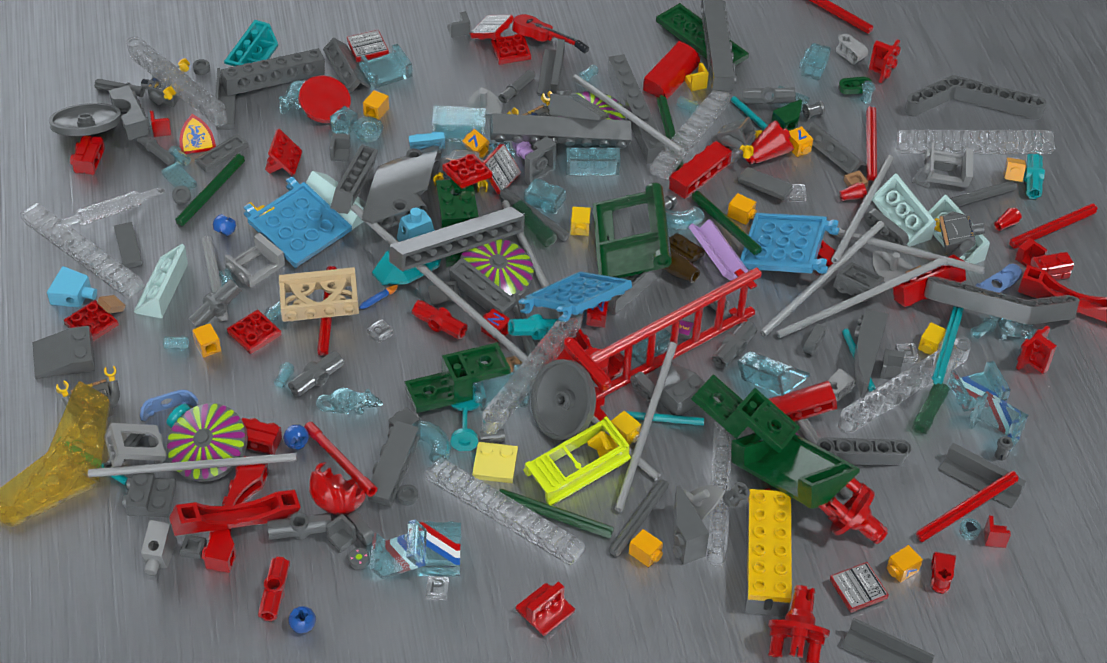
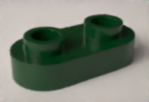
(852, 85)

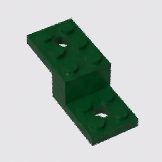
(455, 208)
(457, 377)
(752, 412)

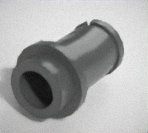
(670, 201)
(499, 436)
(1004, 445)

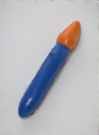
(379, 296)

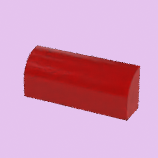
(671, 70)
(807, 401)

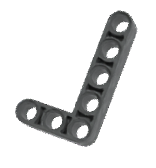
(867, 451)

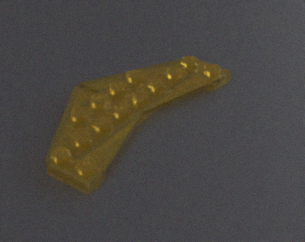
(60, 471)

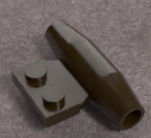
(682, 254)

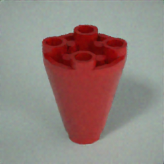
(771, 144)

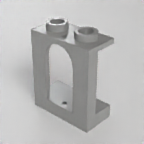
(964, 160)
(262, 246)
(119, 452)

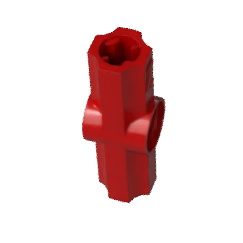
(439, 319)
(272, 597)

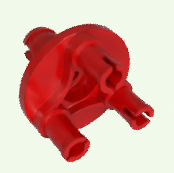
(855, 513)
(800, 626)

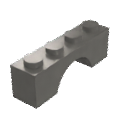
(135, 120)

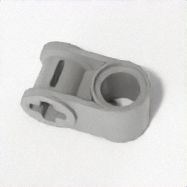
(852, 50)
(841, 383)

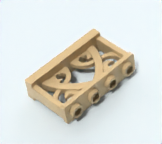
(305, 283)

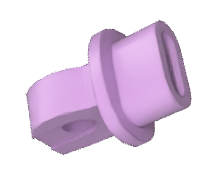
(522, 149)

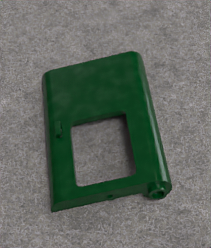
(636, 252)

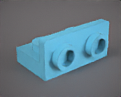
(422, 141)

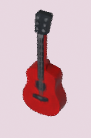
(534, 28)

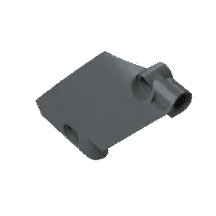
(399, 186)

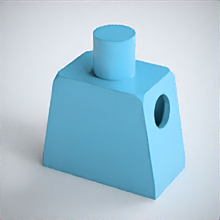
(414, 224)
(70, 289)

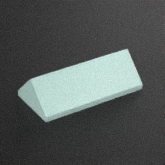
(325, 188)
(905, 210)
(977, 252)
(163, 283)

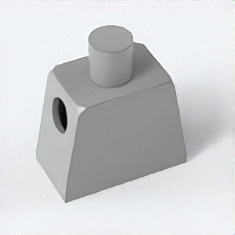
(158, 546)

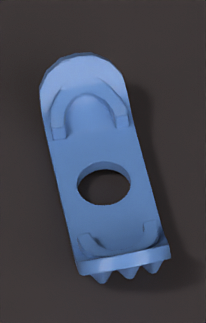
(1006, 277)
(178, 397)

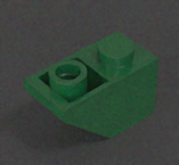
(788, 115)

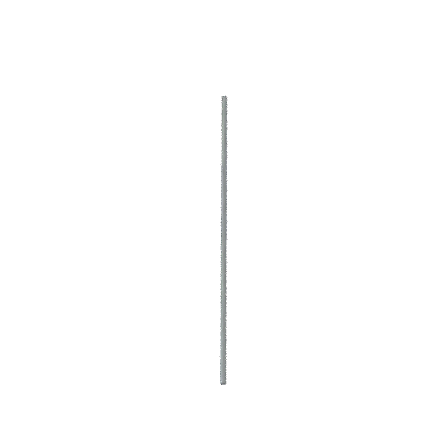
(482, 321)

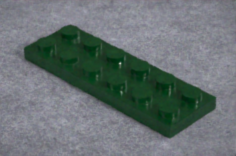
(689, 29)

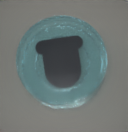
(970, 528)

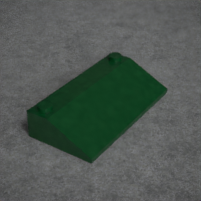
(798, 470)

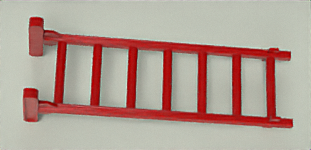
(597, 360)

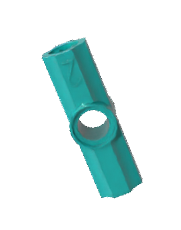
(1034, 175)
(533, 326)

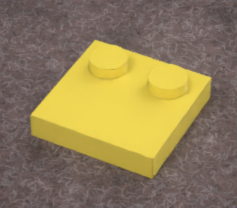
(495, 462)

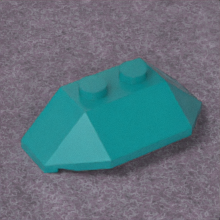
(255, 45)
(387, 273)

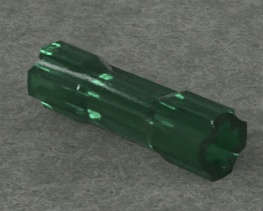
(541, 231)
(930, 408)

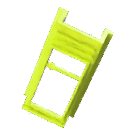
(552, 479)

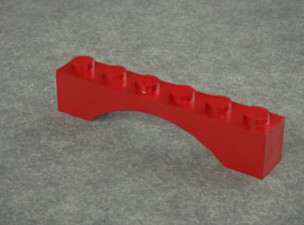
(1040, 284)
(198, 518)
(221, 549)

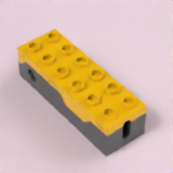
(768, 553)

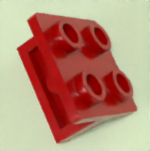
(884, 58)
(283, 154)
(1037, 351)
(546, 607)

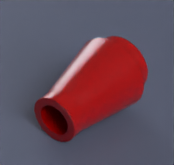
(854, 192)
(1009, 218)

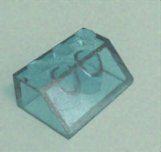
(458, 121)
(592, 161)
(770, 373)

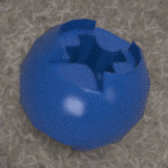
(225, 225)
(296, 436)
(305, 613)

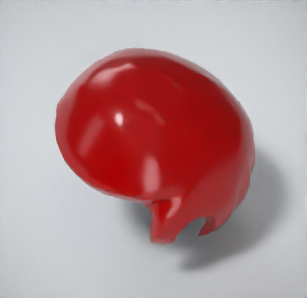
(333, 492)

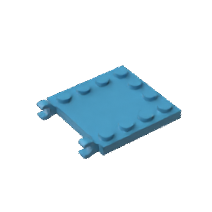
(299, 223)
(788, 242)
(576, 294)

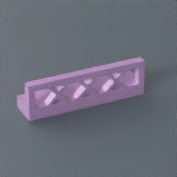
(718, 249)

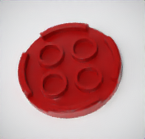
(323, 97)

